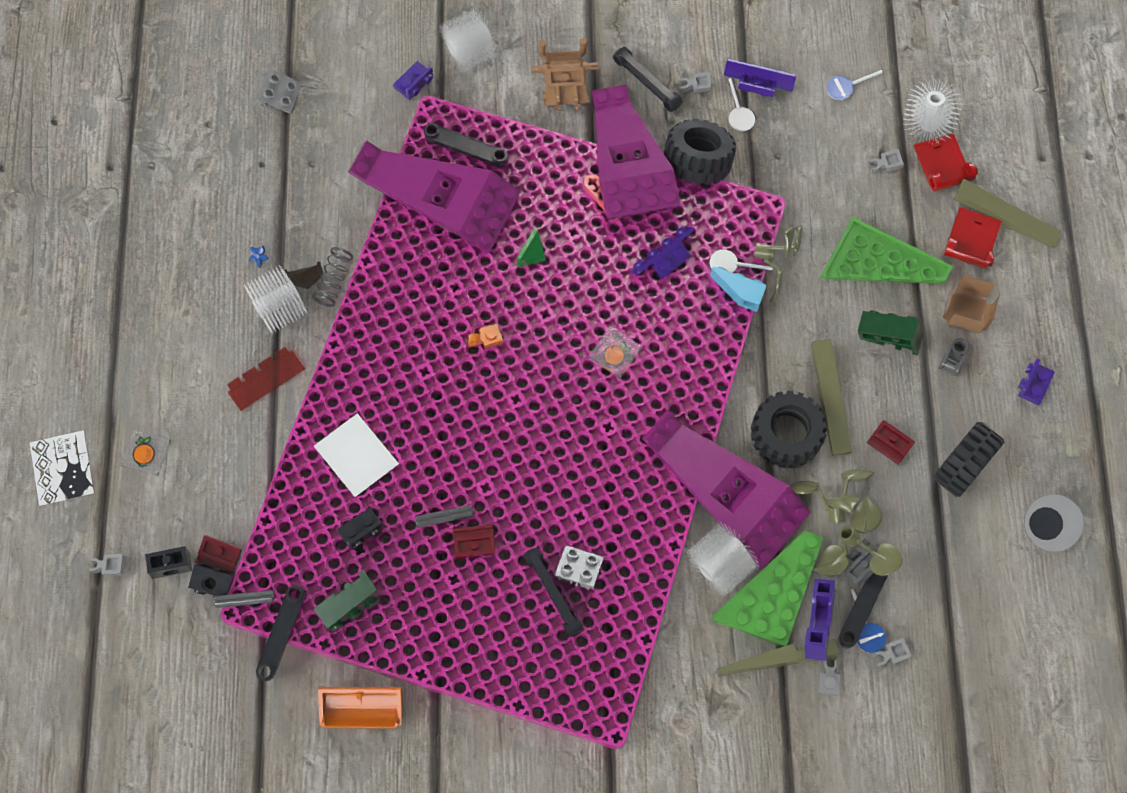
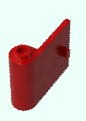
(944, 163)
(973, 238)

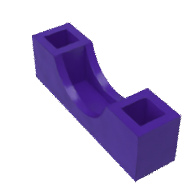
(821, 617)

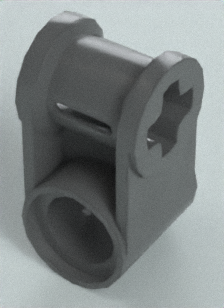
(954, 359)

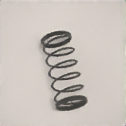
(325, 295)

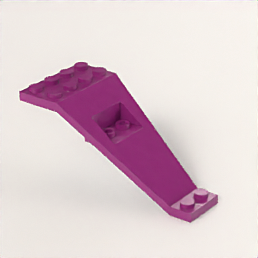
(633, 183)
(470, 205)
(756, 508)

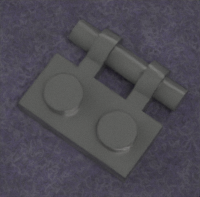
(860, 569)

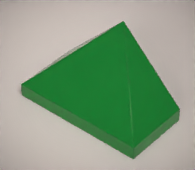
(532, 251)

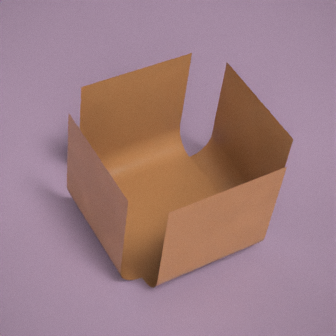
(968, 306)

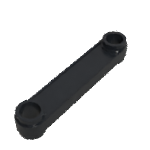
(670, 100)
(466, 145)
(861, 609)
(572, 624)
(280, 633)

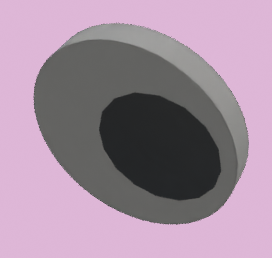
(1053, 522)

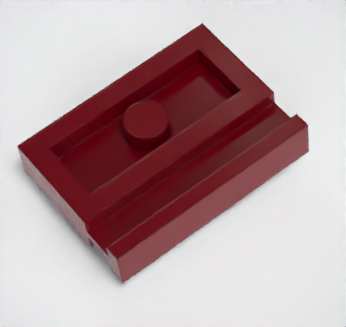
(890, 442)
(473, 541)
(218, 553)

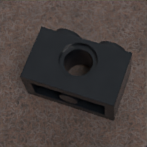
(168, 562)
(200, 579)

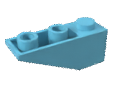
(742, 290)

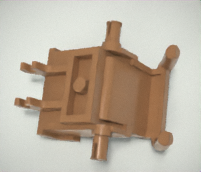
(564, 76)

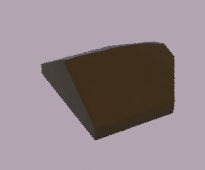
(306, 276)

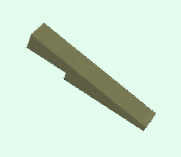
(1011, 216)
(831, 396)
(776, 658)

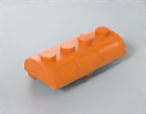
(360, 707)

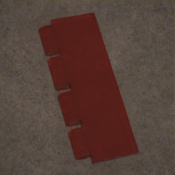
(269, 378)

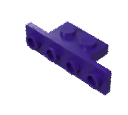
(759, 78)
(667, 256)

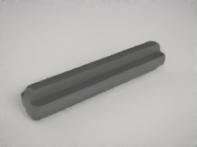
(444, 516)
(243, 599)

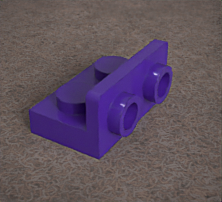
(413, 80)
(1036, 382)

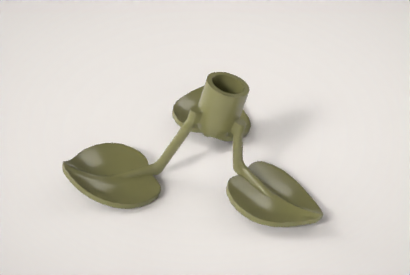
(767, 252)
(837, 504)
(866, 517)

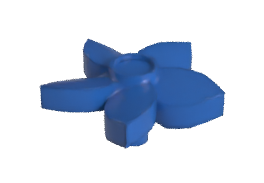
(258, 255)

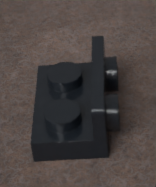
(360, 529)

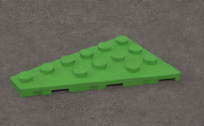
(877, 256)
(773, 597)

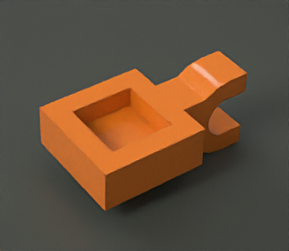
(487, 335)

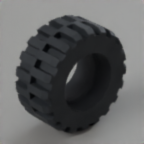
(700, 151)
(797, 407)
(968, 459)

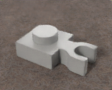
(700, 83)
(890, 161)
(110, 565)
(895, 651)
(829, 682)

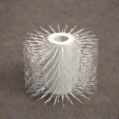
(469, 40)
(932, 111)
(276, 299)
(722, 558)

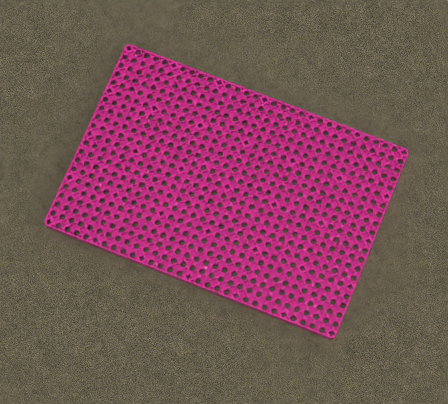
(369, 268)

